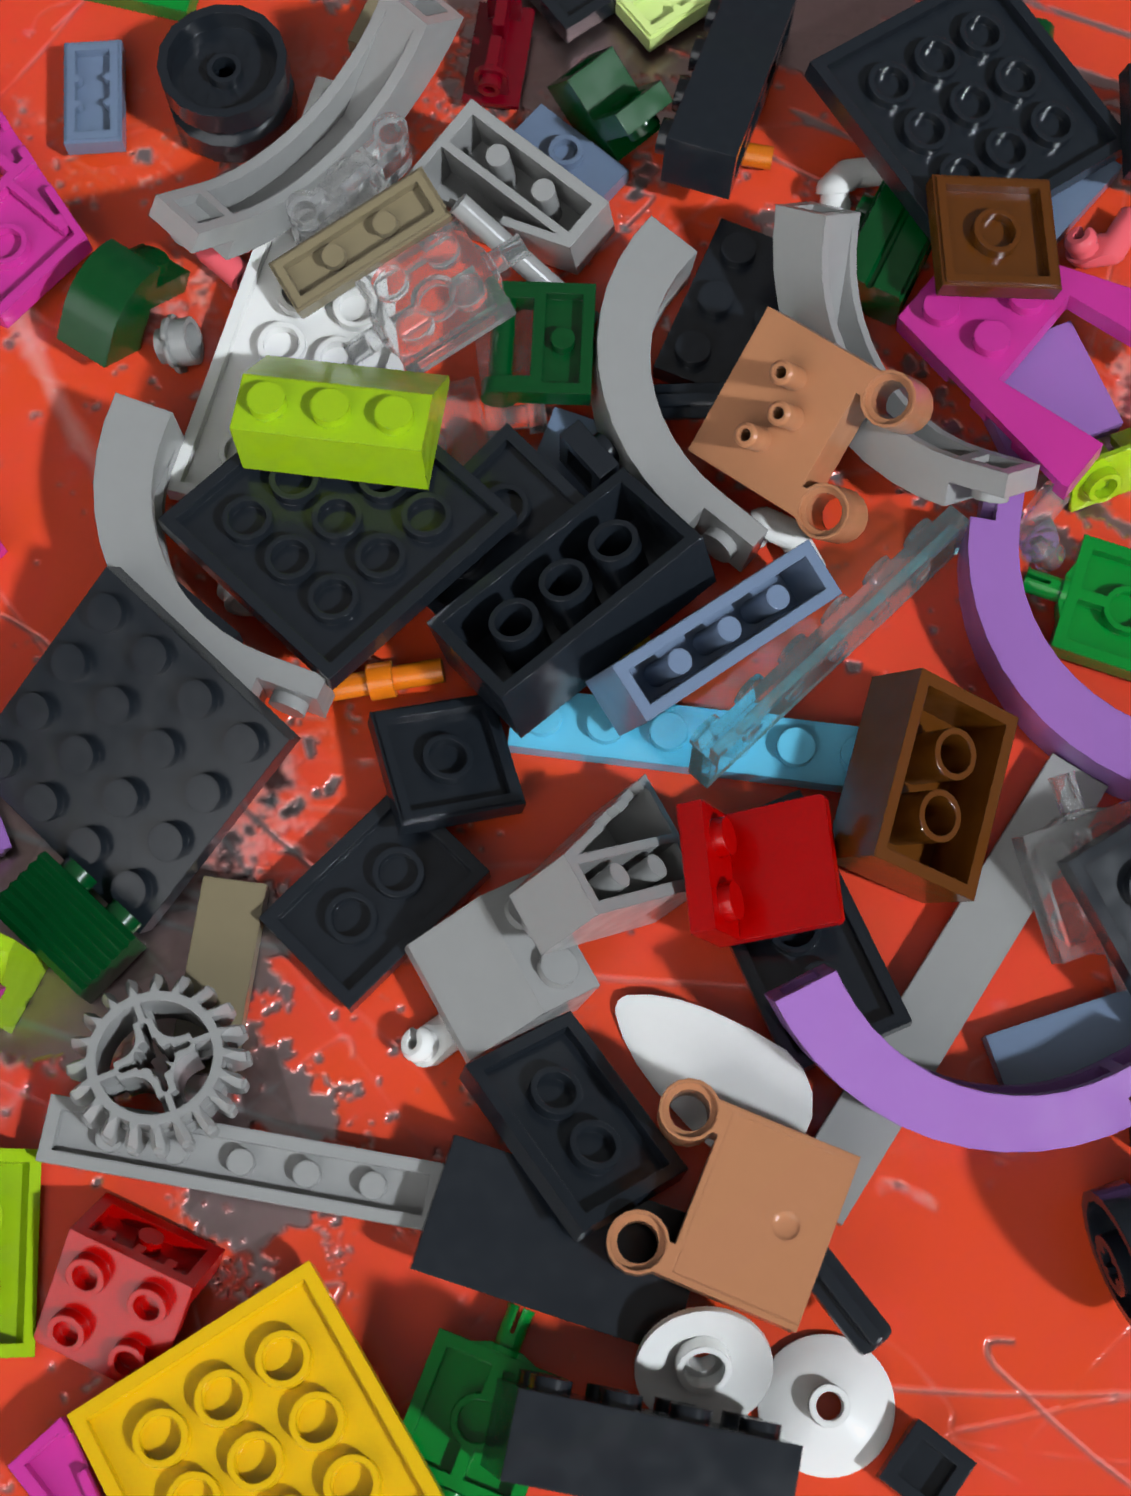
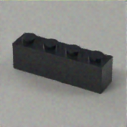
(724, 94)

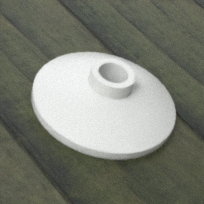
(727, 1379)
(867, 1404)

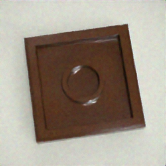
(993, 237)

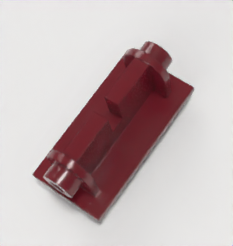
(499, 54)

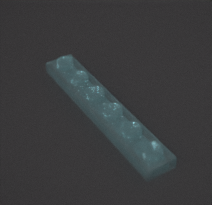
(810, 659)

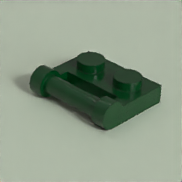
(559, 349)

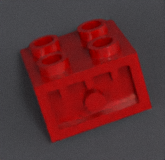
(759, 870)
(123, 1288)

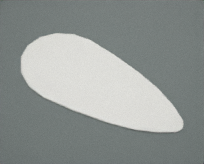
(689, 1041)

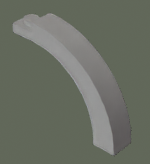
(381, 76)
(820, 289)
(625, 402)
(129, 496)

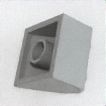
(492, 976)

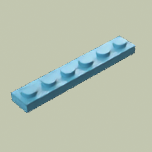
(788, 755)

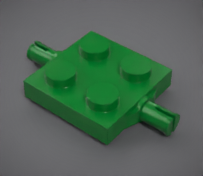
(1091, 607)
(455, 1405)

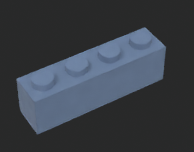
(713, 638)

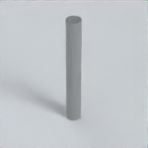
(494, 234)

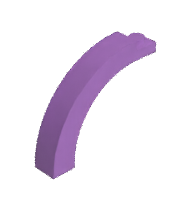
(1020, 663)
(943, 1108)

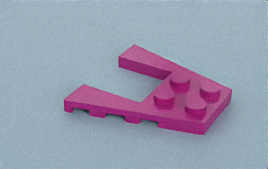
(36, 231)
(987, 338)

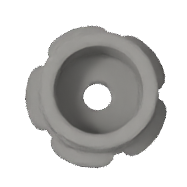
(179, 343)

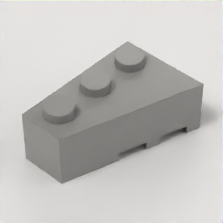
(519, 188)
(607, 875)

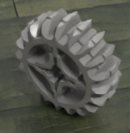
(133, 1074)

